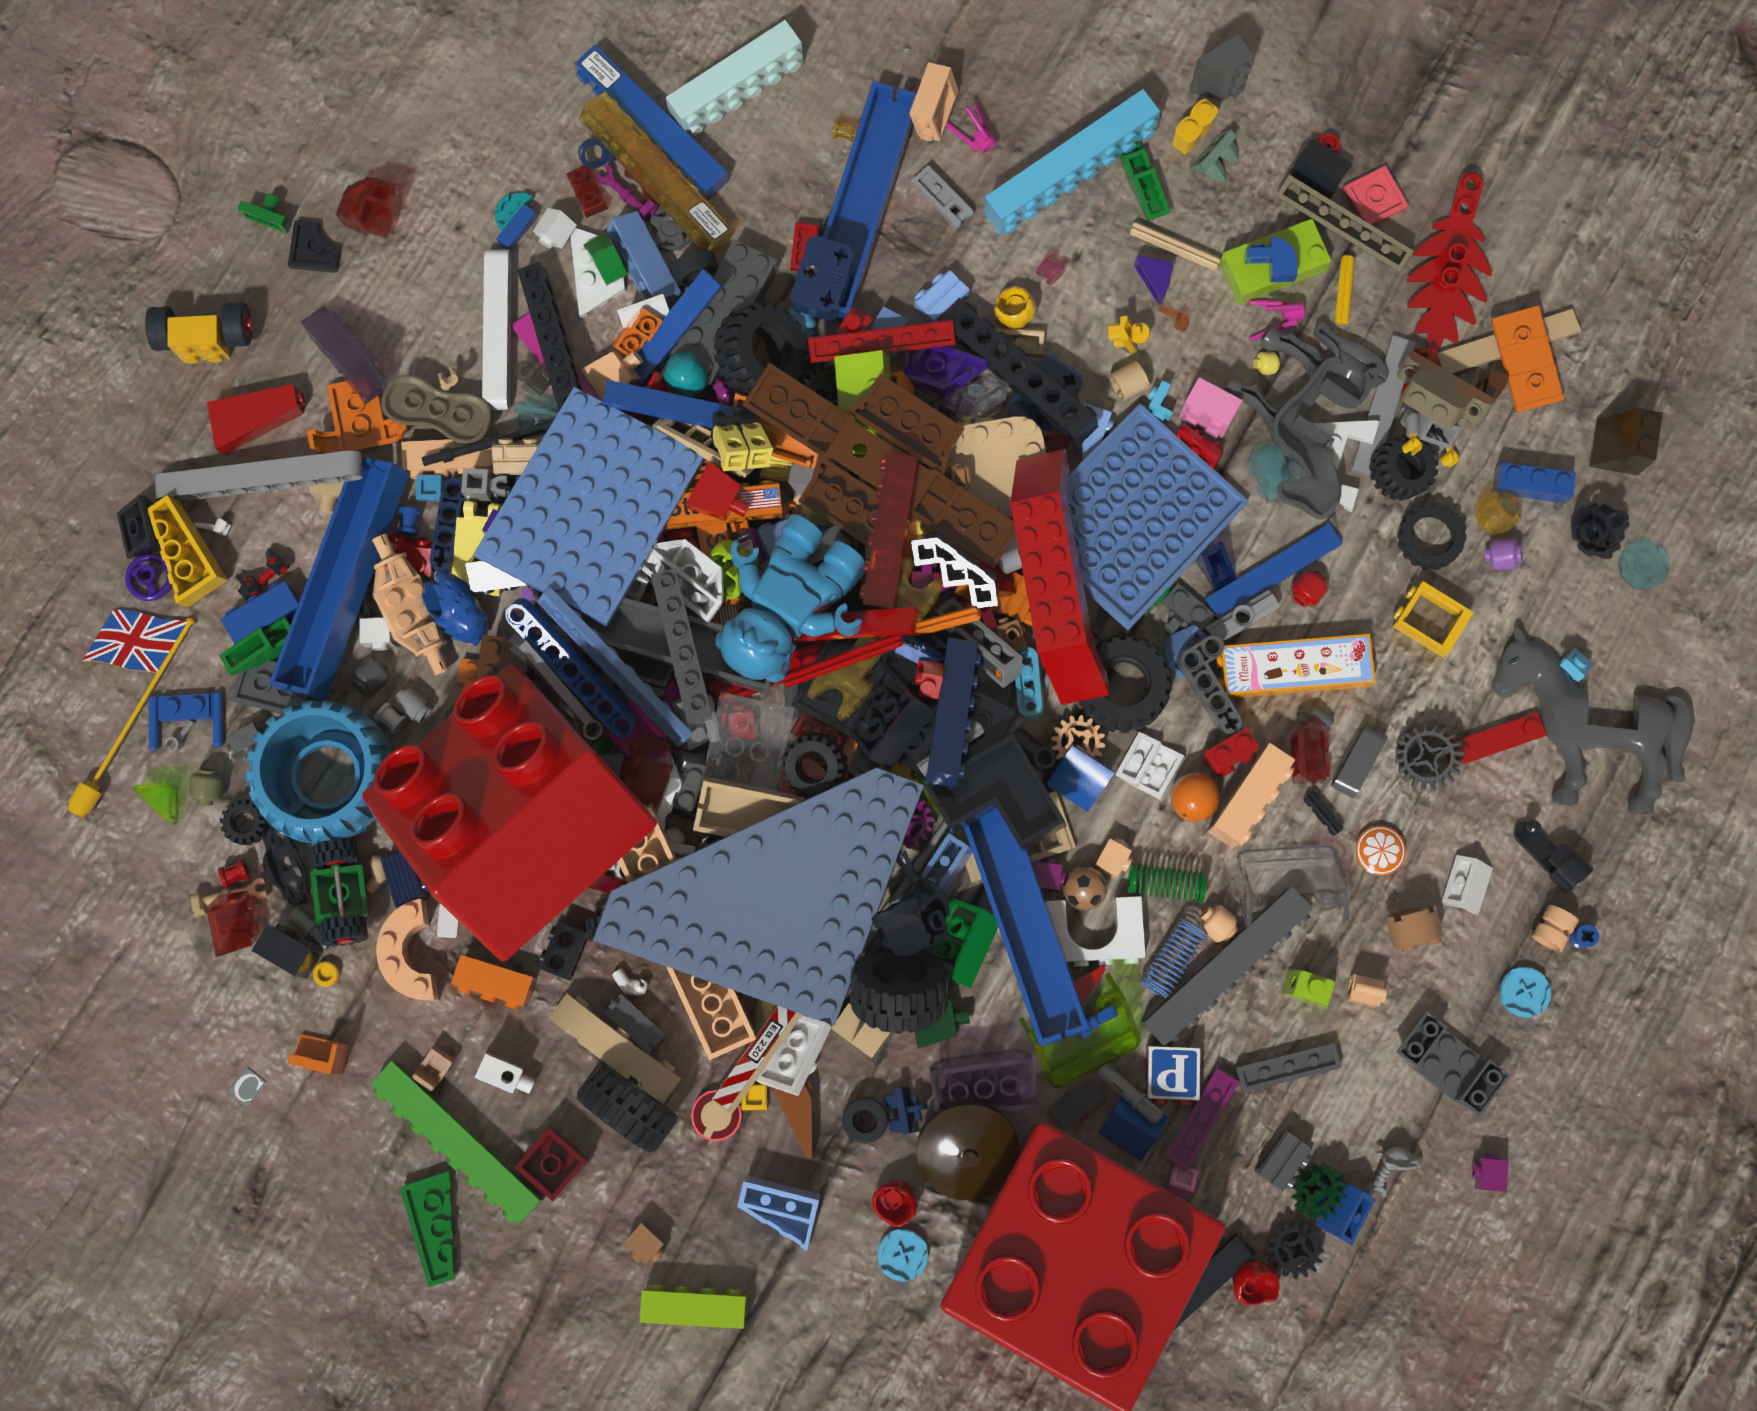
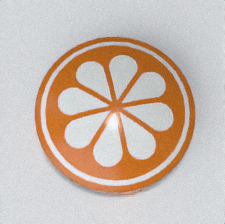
(1380, 850)

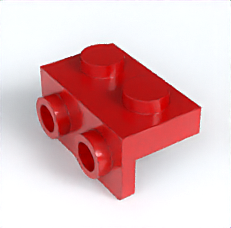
(417, 552)

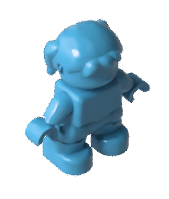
(788, 600)

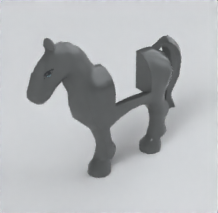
(1340, 379)
(1565, 721)

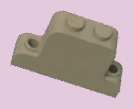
(1441, 393)

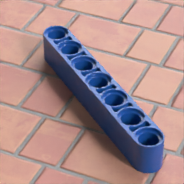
(569, 655)

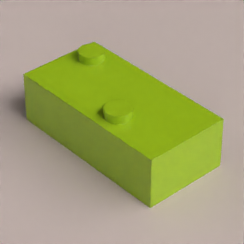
(1252, 280)
(854, 379)

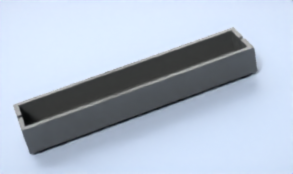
(640, 632)

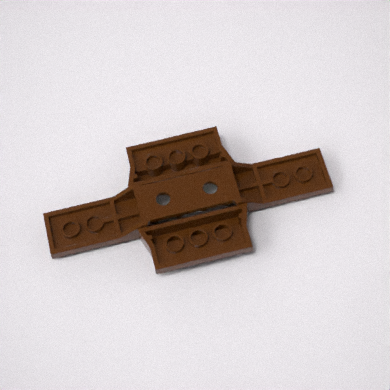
(902, 421)

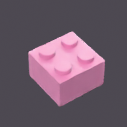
(1210, 408)

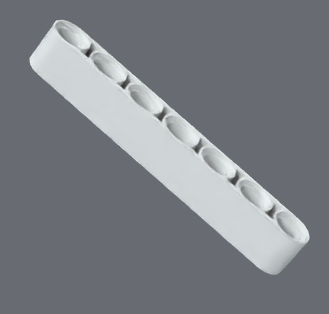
(497, 329)

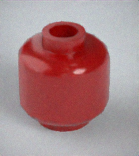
(1309, 588)

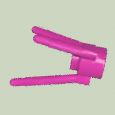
(983, 137)
(1289, 309)

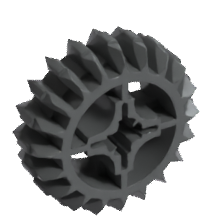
(1440, 753)

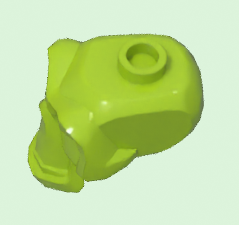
(722, 556)

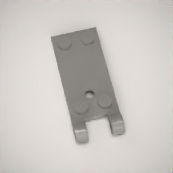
(568, 702)

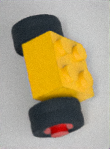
(199, 336)

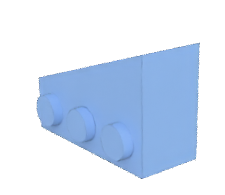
(781, 1207)

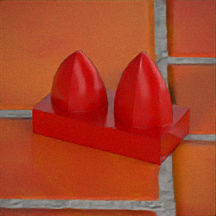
(1209, 451)

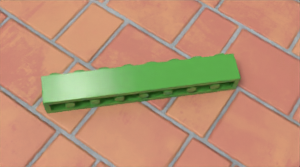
(456, 1142)

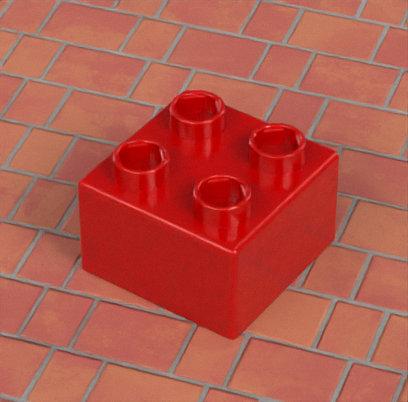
(505, 811)
(1083, 1267)

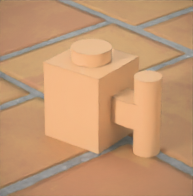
(1366, 991)

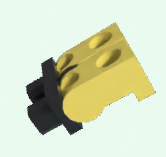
(740, 441)

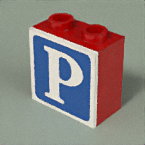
(1172, 1074)

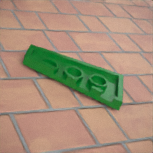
(431, 1221)

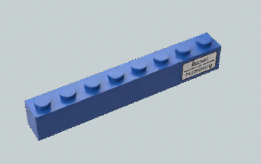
(652, 120)

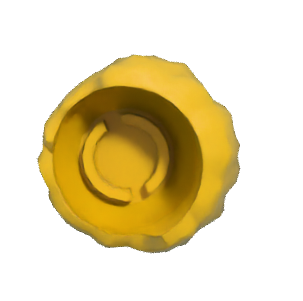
(1015, 307)

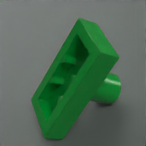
(265, 214)

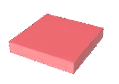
(1375, 196)

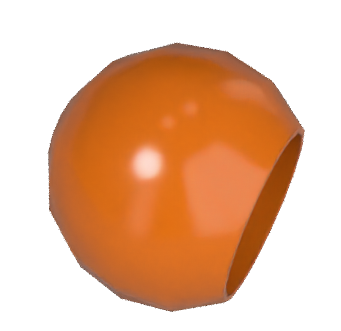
(1195, 797)

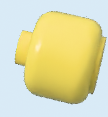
(1266, 362)

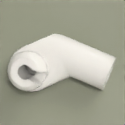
(629, 986)

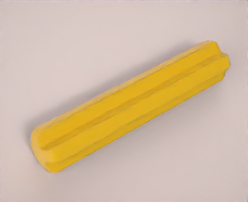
(1344, 290)

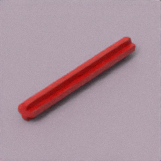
(842, 660)

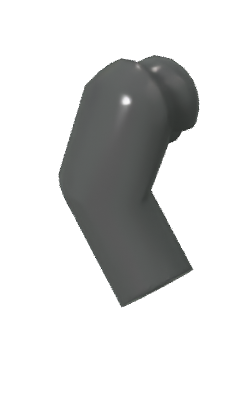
(1307, 715)

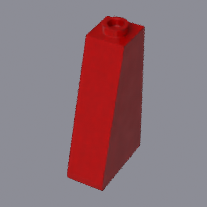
(251, 415)

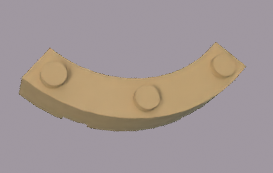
(615, 1047)

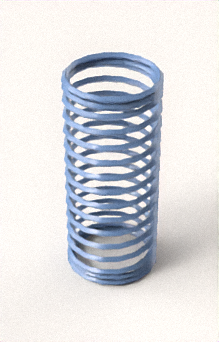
(1192, 929)

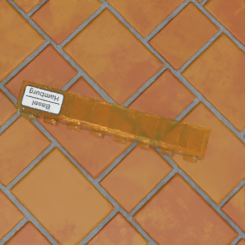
(656, 173)

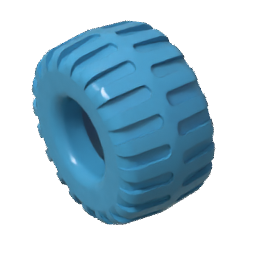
(279, 759)

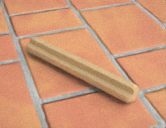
(1175, 245)

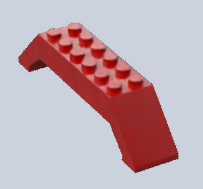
(1055, 578)

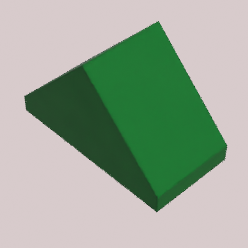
(605, 259)

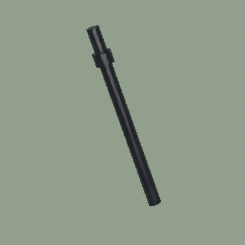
(447, 454)

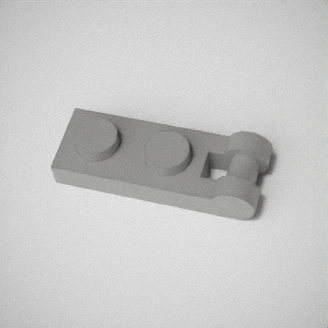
(941, 196)

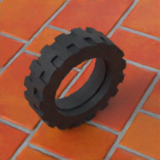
(1445, 515)

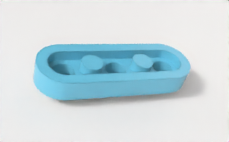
(1034, 694)

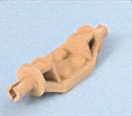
(403, 606)

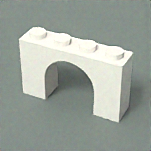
(1125, 945)

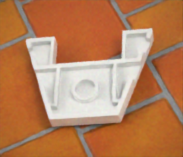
(1357, 430)

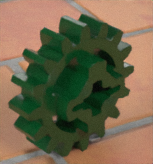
(1318, 1194)

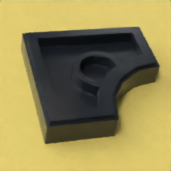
(310, 251)

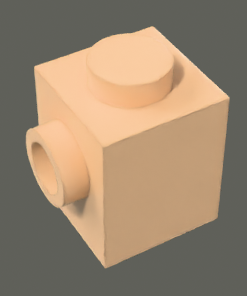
(1114, 858)

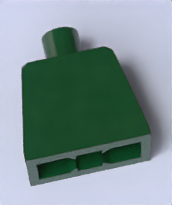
(944, 1028)

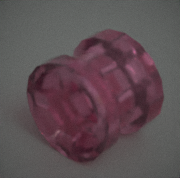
(1050, 270)

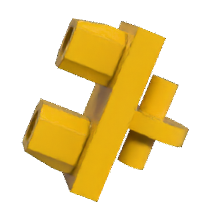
(1126, 334)

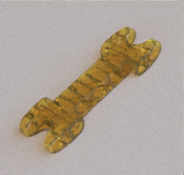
(851, 679)

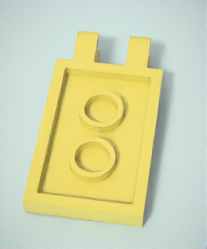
(468, 537)

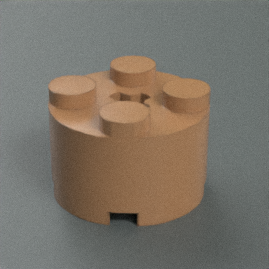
(1414, 927)

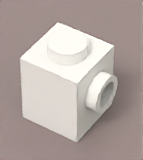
(554, 228)
(375, 634)

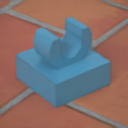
(429, 487)

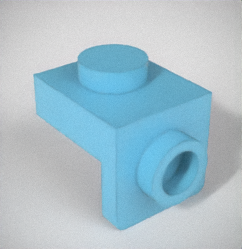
(1157, 397)
(1576, 664)

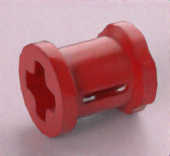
(234, 873)

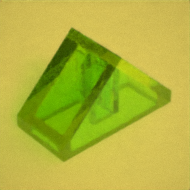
(161, 798)

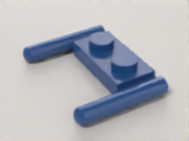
(185, 708)

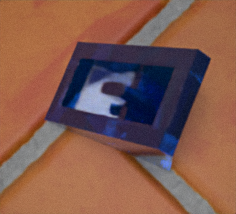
(1216, 566)

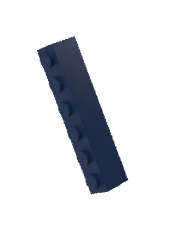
(952, 713)

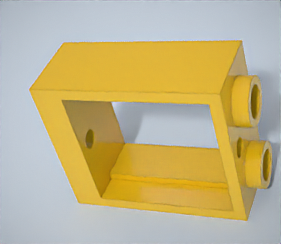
(1443, 601)

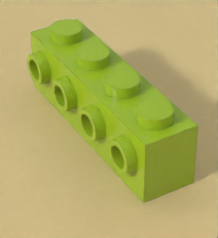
(693, 1307)

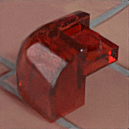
(370, 206)

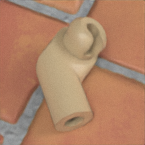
(378, 874)

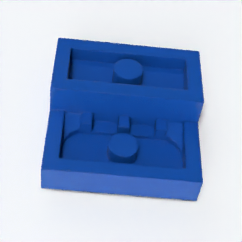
(1080, 777)

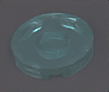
(1643, 565)

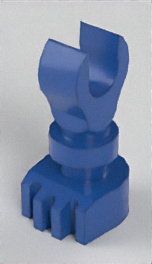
(1100, 1018)

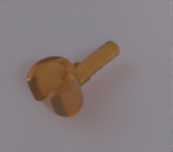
(1181, 318)

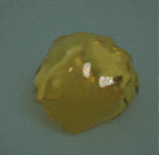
(1498, 512)

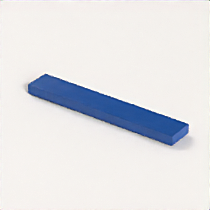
(677, 323)
(663, 404)
(1273, 571)

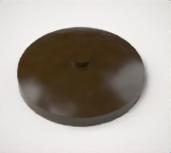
(967, 1150)

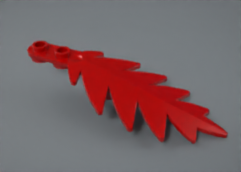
(1450, 269)

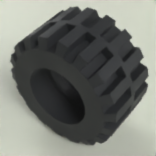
(1388, 476)
(828, 749)

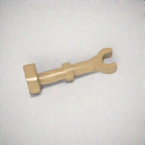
(199, 902)

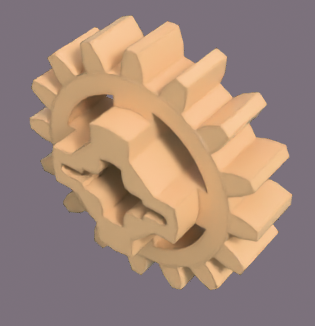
(1071, 733)

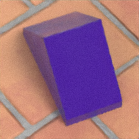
(1154, 275)

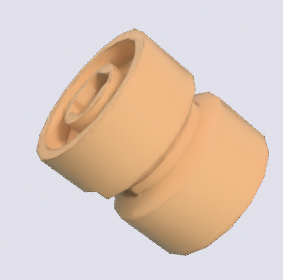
(1555, 928)

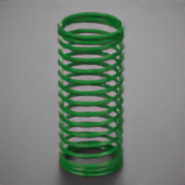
(1200, 888)

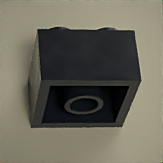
(285, 950)

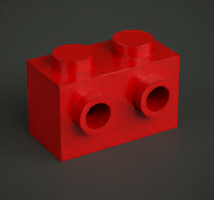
(1230, 752)

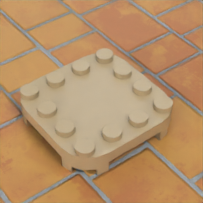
(991, 456)

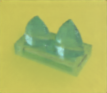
(531, 413)

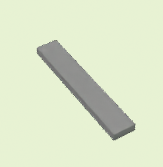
(1384, 403)

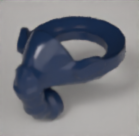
(606, 154)

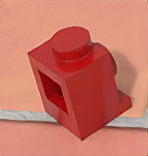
(929, 678)

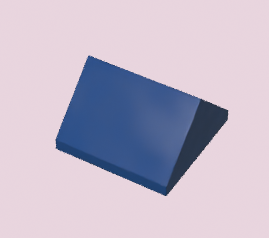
(1131, 1129)

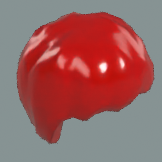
(895, 1202)
(1255, 1283)

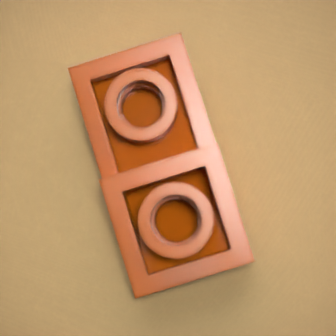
(637, 331)

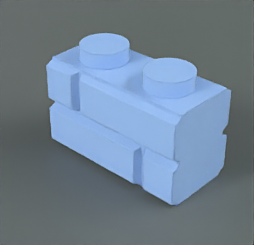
(940, 296)

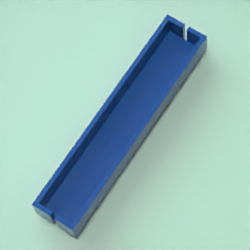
(869, 180)
(338, 581)
(1027, 931)

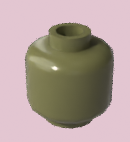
(206, 786)

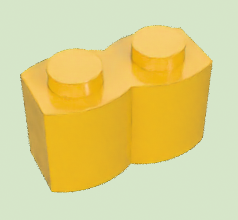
(1194, 126)

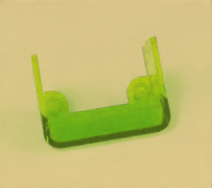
(1078, 1057)

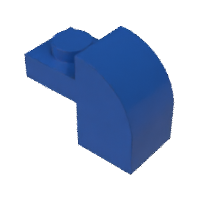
(1280, 257)

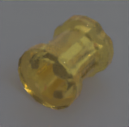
(844, 130)

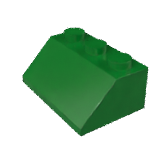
(965, 942)

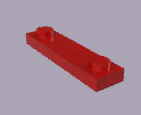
(1500, 738)

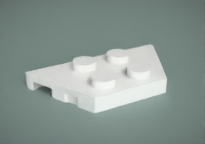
(589, 284)

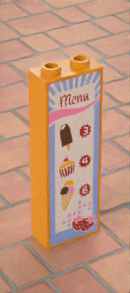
(1296, 666)

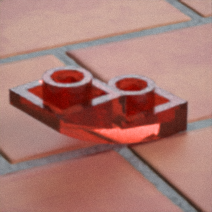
(587, 191)
(807, 724)

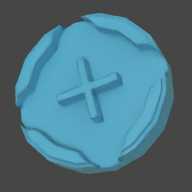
(1524, 992)
(902, 1254)

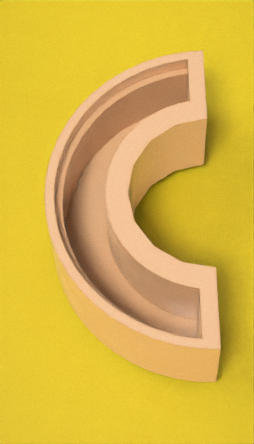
(393, 952)

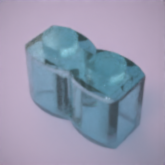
(1269, 470)

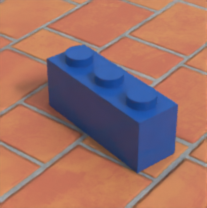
(1535, 482)
(261, 611)

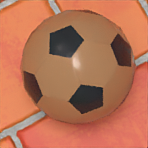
(1085, 887)

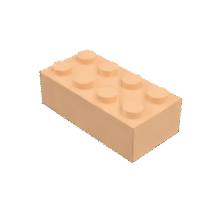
(1251, 796)

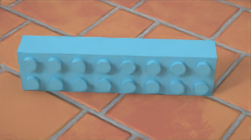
(1072, 163)

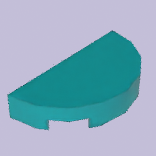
(509, 206)

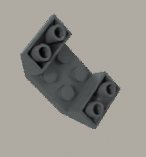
(1451, 1065)

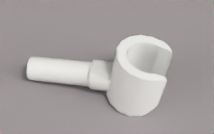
(220, 527)

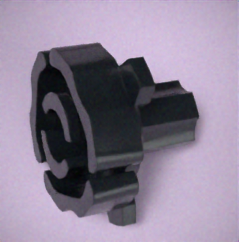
(1602, 526)

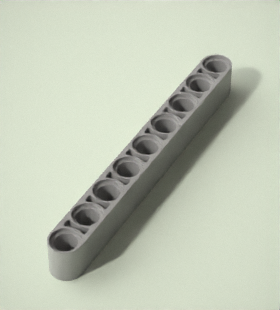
(260, 476)

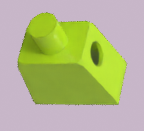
(1308, 988)

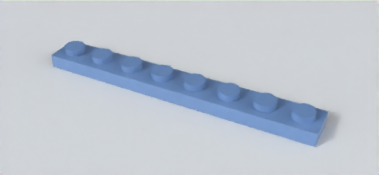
(614, 667)

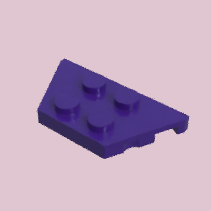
(942, 368)

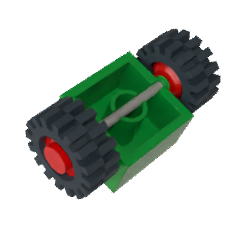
(339, 893)

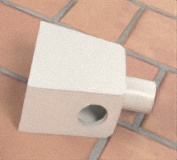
(491, 1073)

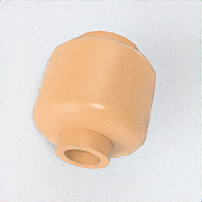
(1218, 923)

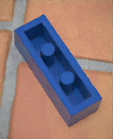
(517, 227)

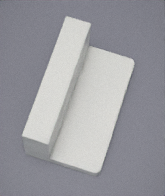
(1467, 884)

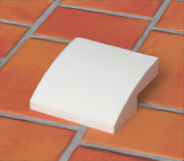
(1150, 766)

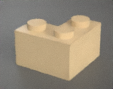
(859, 1033)

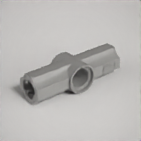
(1255, 610)

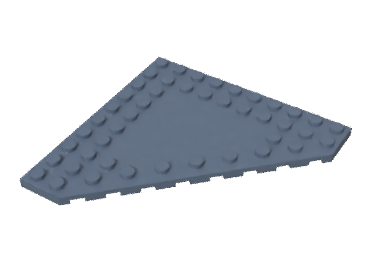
(777, 902)

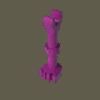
(627, 195)

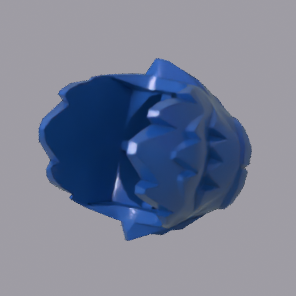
(455, 608)

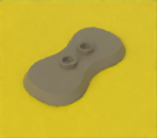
(455, 415)

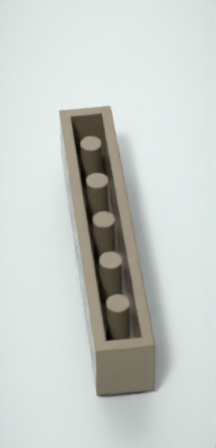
(1344, 223)

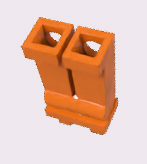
(1011, 606)

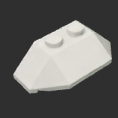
(698, 575)

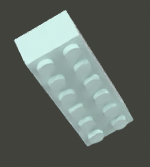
(736, 79)

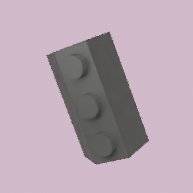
(1223, 70)

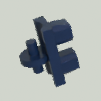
(908, 1110)

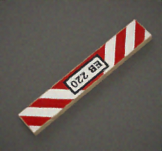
(755, 1058)

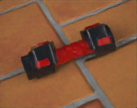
(252, 586)

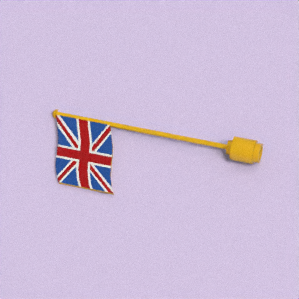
(136, 644)

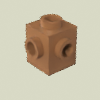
(1011, 632)

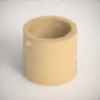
(1129, 381)

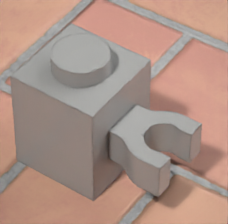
(479, 484)

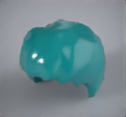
(685, 374)

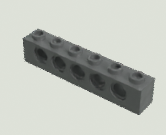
(681, 646)

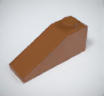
(799, 1115)

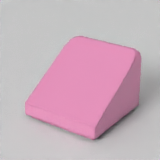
(1182, 1182)

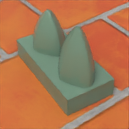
(1209, 161)

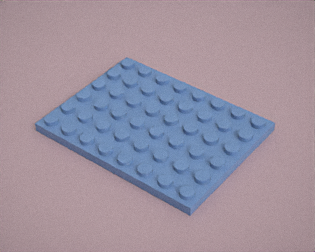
(589, 506)
(1143, 514)

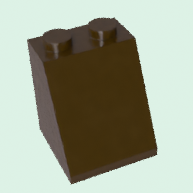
(1626, 441)

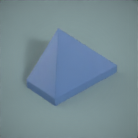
(1176, 642)

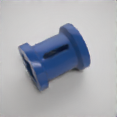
(408, 521)
(1591, 938)

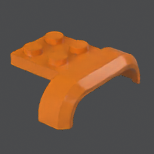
(355, 423)

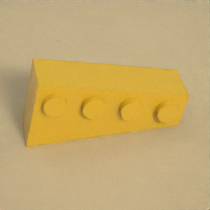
(186, 555)

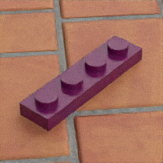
(1202, 1119)

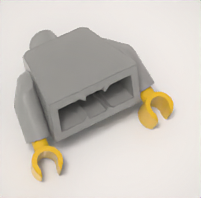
(1430, 431)

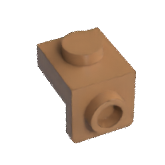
(433, 1068)

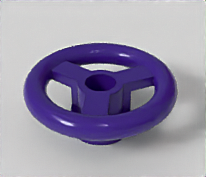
(140, 574)

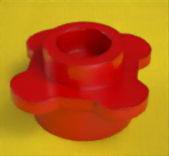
(1332, 140)

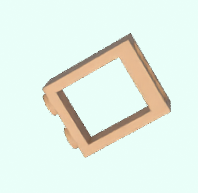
(934, 102)

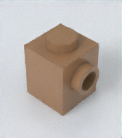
(645, 1244)

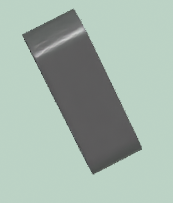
(1359, 761)

